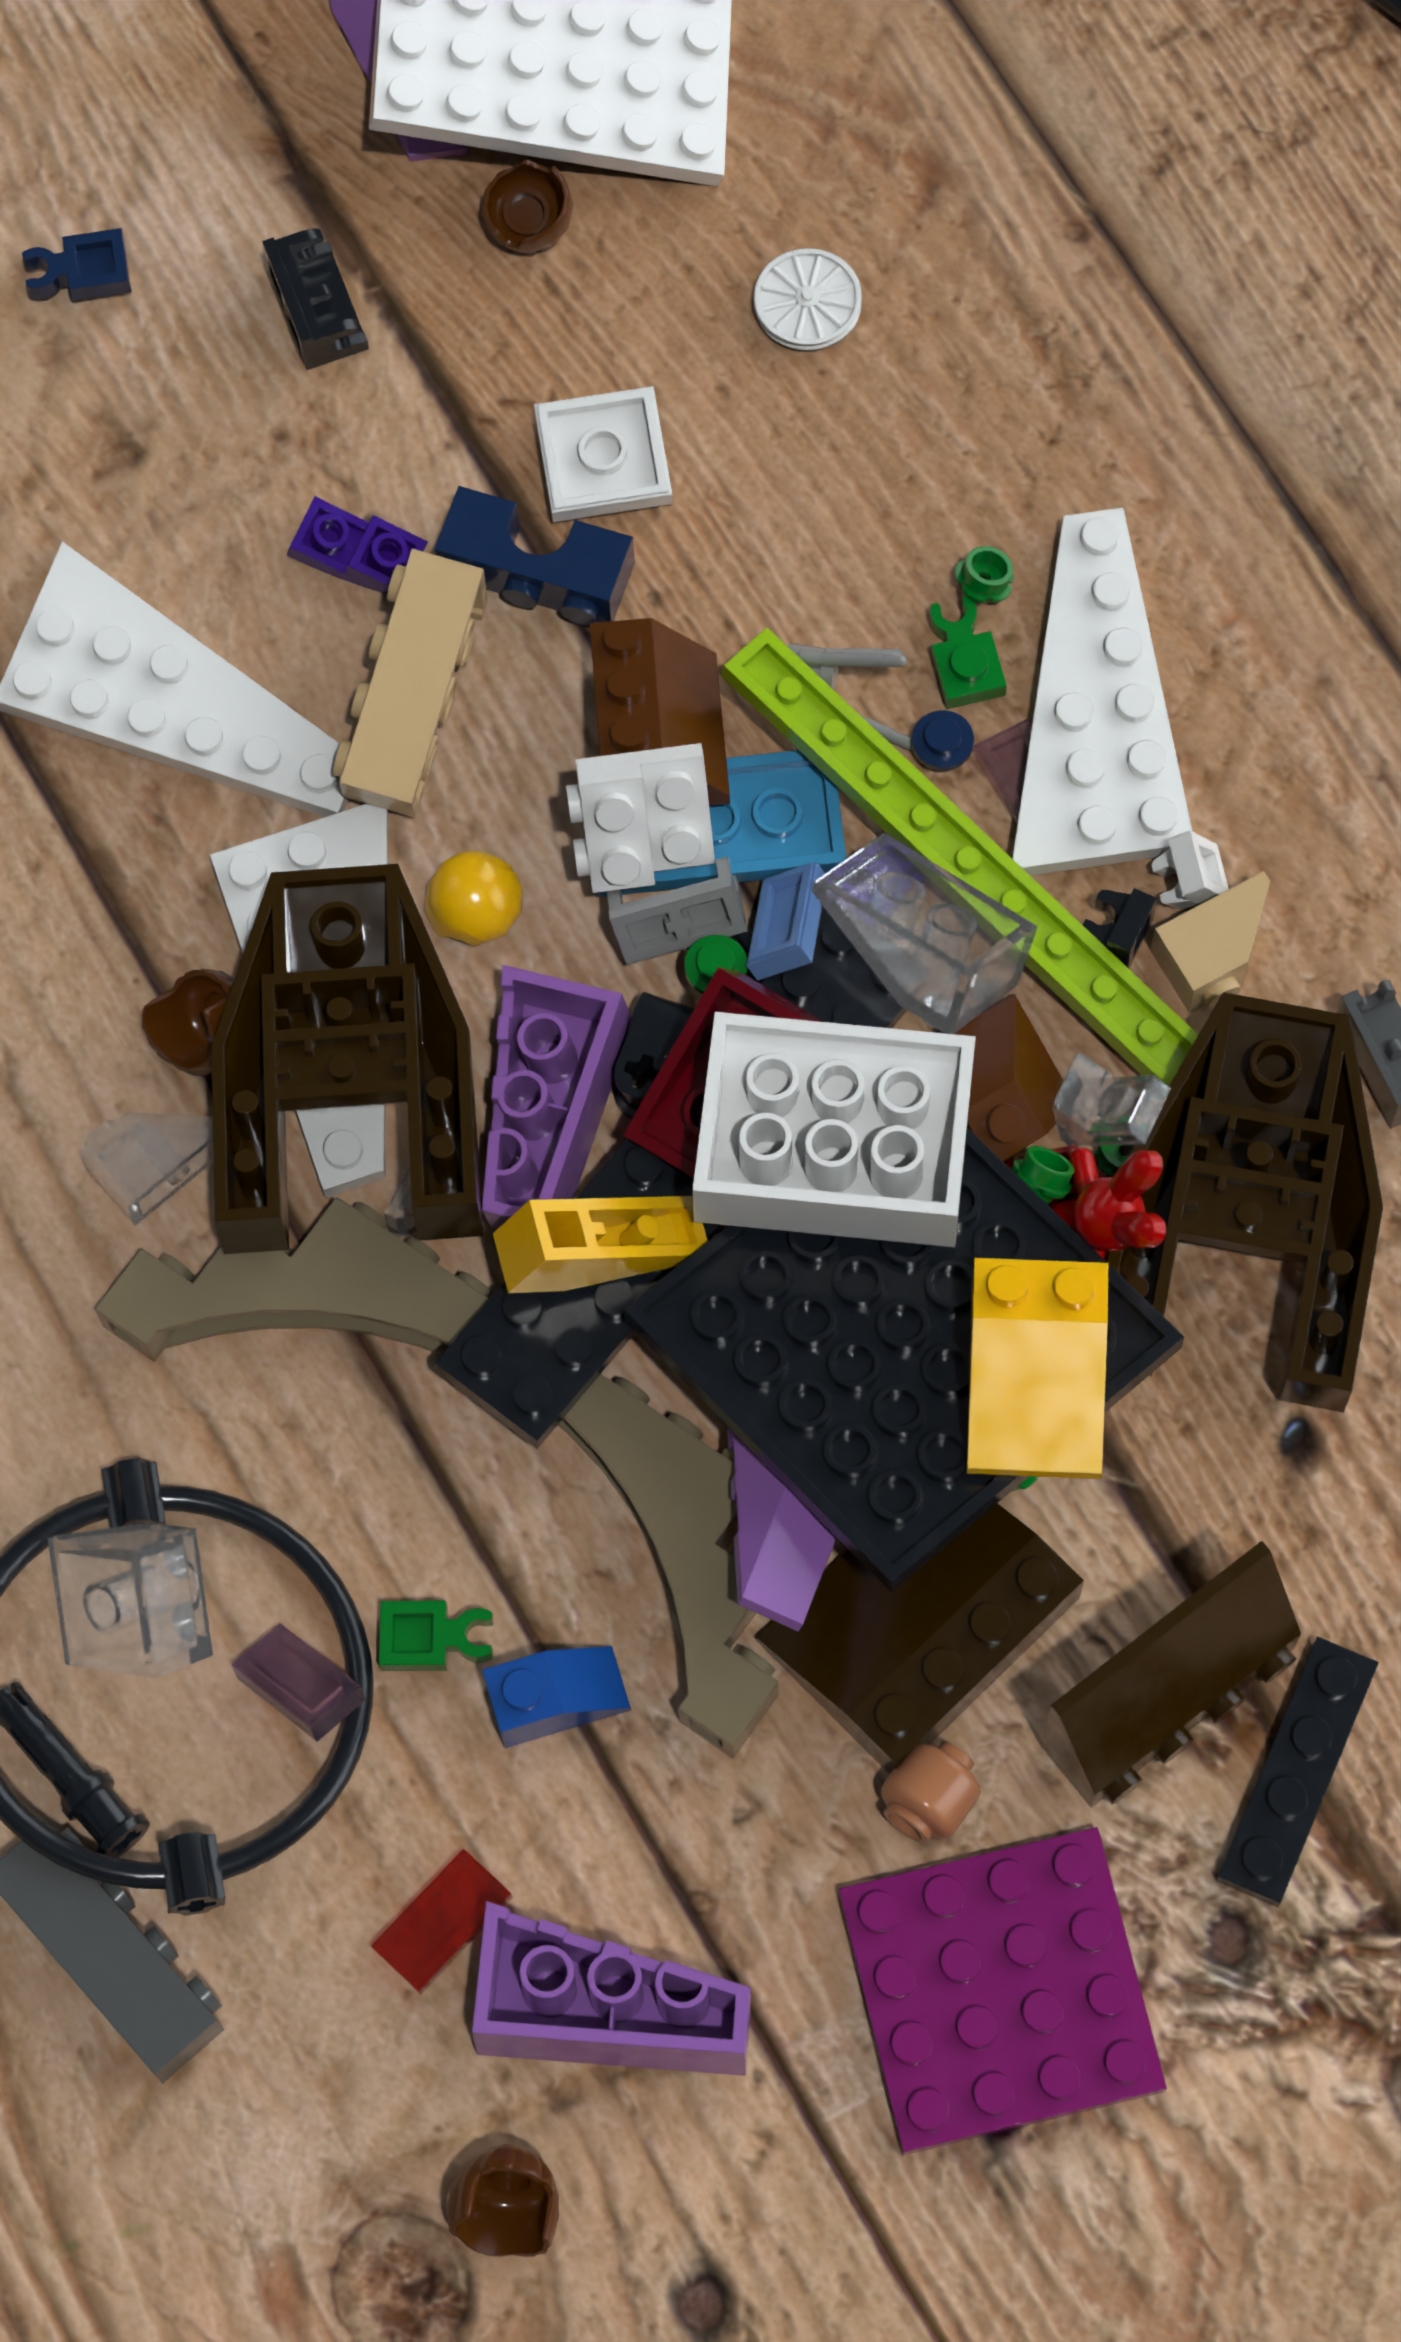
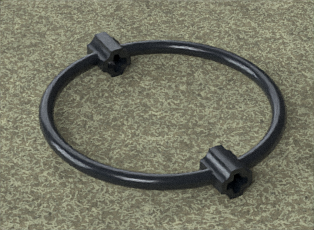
(190, 1862)

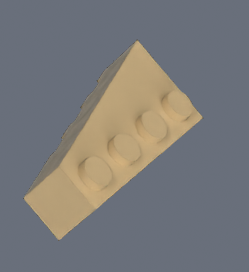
(411, 681)

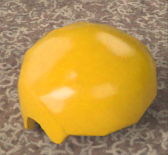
(473, 897)

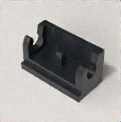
(314, 298)

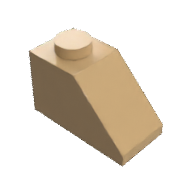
(1212, 943)

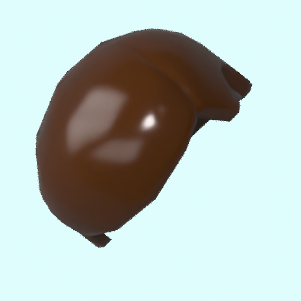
(527, 207)

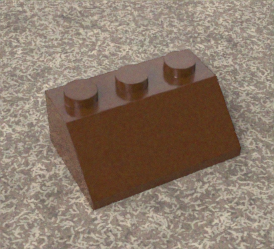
(658, 694)

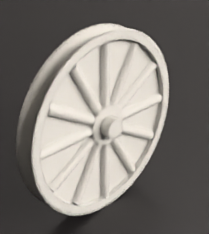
(807, 299)

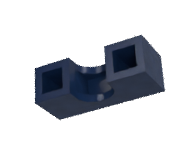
(578, 579)

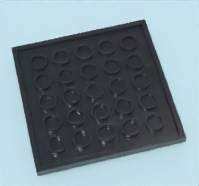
(856, 1359)

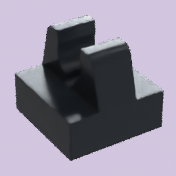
(1131, 918)

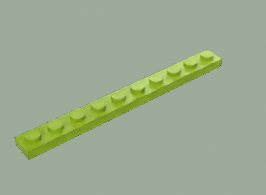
(928, 822)

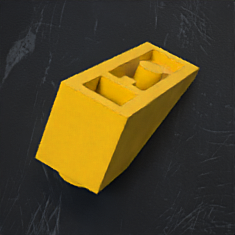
(594, 1240)

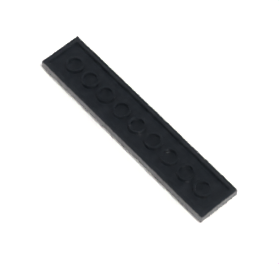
(541, 1351)

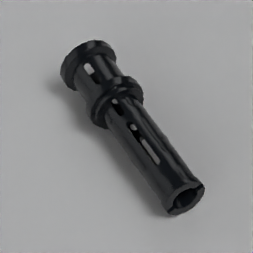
(84, 1792)

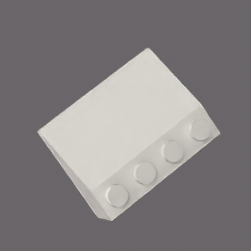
(833, 1129)

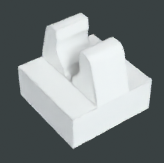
(1197, 869)

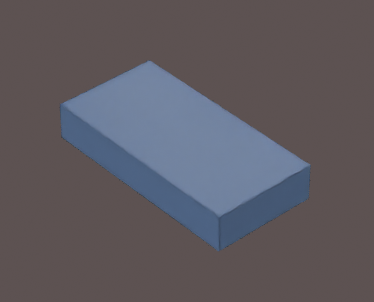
(785, 922)

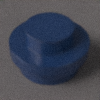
(942, 740)

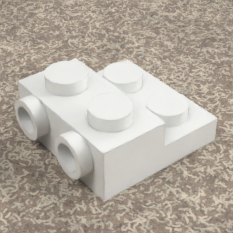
(640, 815)

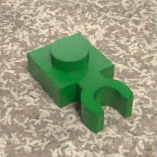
(965, 662)
(420, 1635)

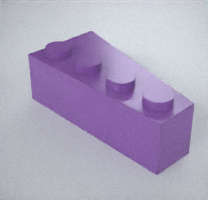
(548, 1087)

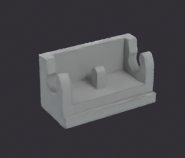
(678, 916)

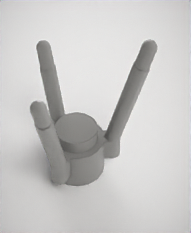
(826, 663)

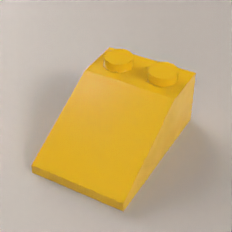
(1037, 1368)

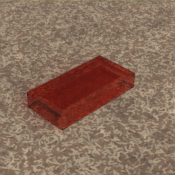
(440, 1922)

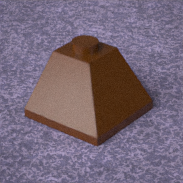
(1010, 1080)

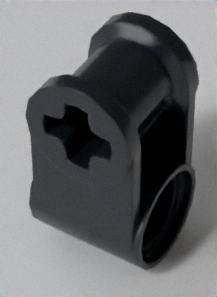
(648, 1042)

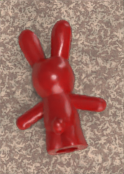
(1111, 1209)

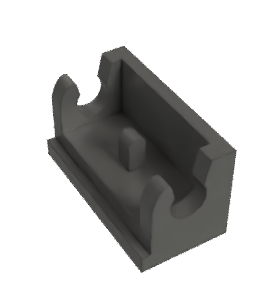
(1378, 1045)

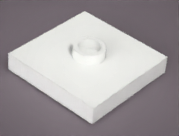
(603, 454)

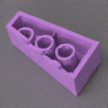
(600, 2003)

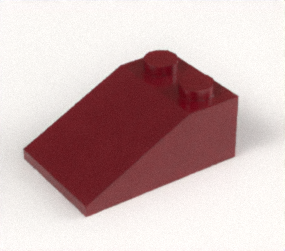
(673, 1106)

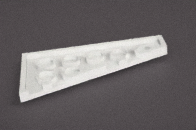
(139, 683)
(1101, 743)
(345, 1140)

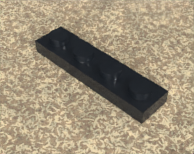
(1297, 1772)

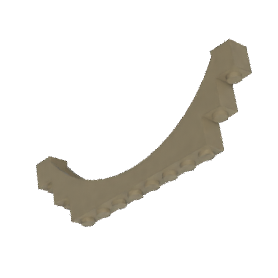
(370, 1282)

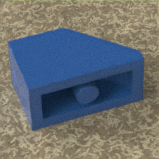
(555, 1692)

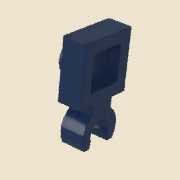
(90, 266)

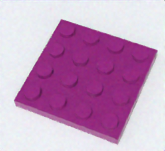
(1001, 1991)

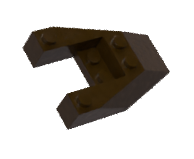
(341, 1011)
(1276, 1162)

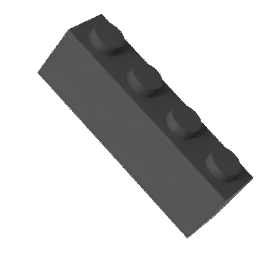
(111, 1959)

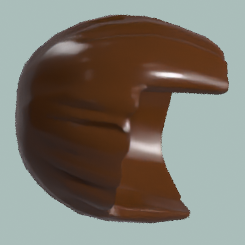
(186, 1019)
(504, 2203)

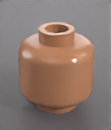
(930, 1792)

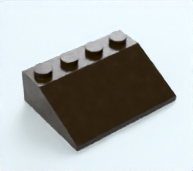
(919, 1656)
(1173, 1679)

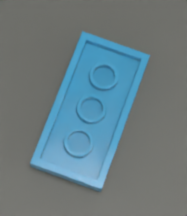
(776, 820)

